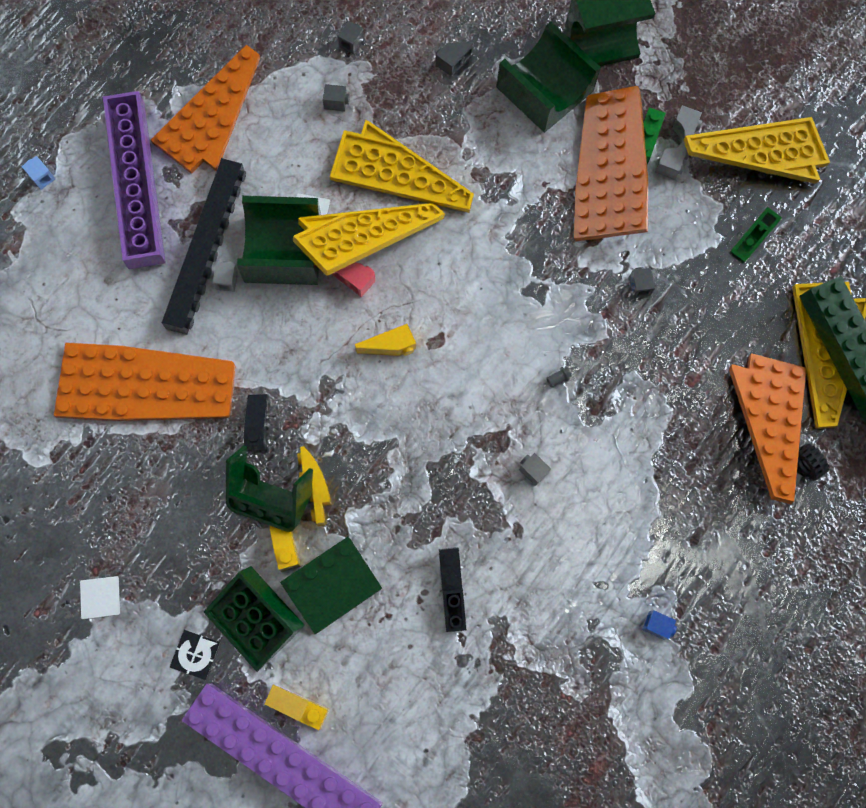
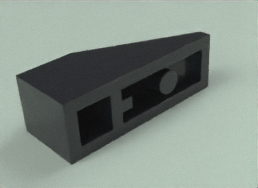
(256, 423)

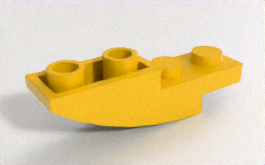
(320, 492)

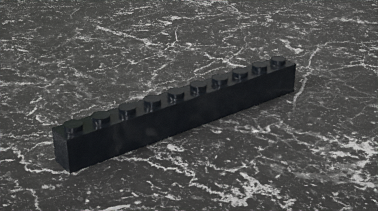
(204, 247)

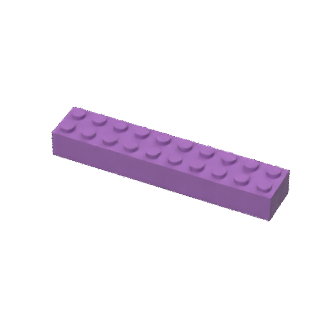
(133, 180)
(273, 753)

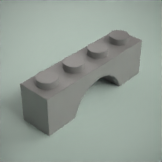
(672, 159)

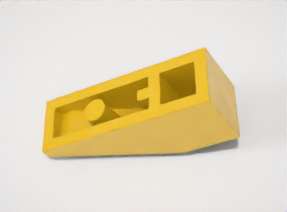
(392, 343)
(284, 549)
(297, 707)

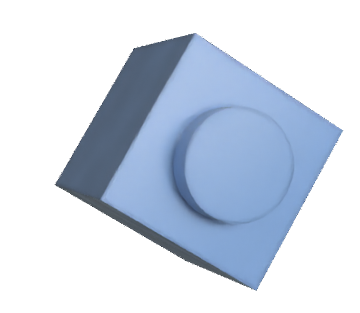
(38, 172)

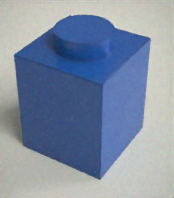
(659, 625)

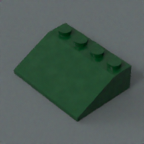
(331, 585)
(253, 618)

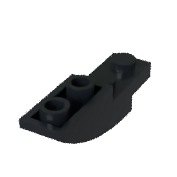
(452, 589)

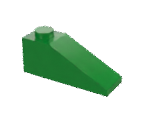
(756, 234)

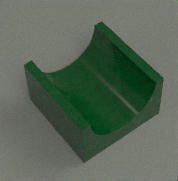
(607, 28)
(549, 78)
(269, 245)

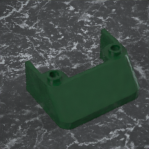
(261, 500)

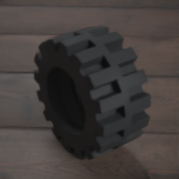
(812, 462)

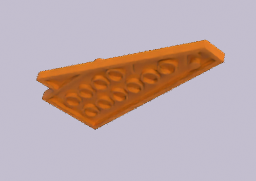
(207, 121)
(772, 407)

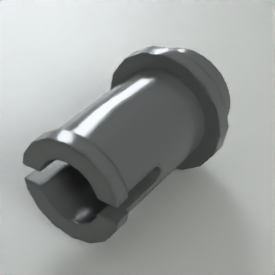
(558, 377)

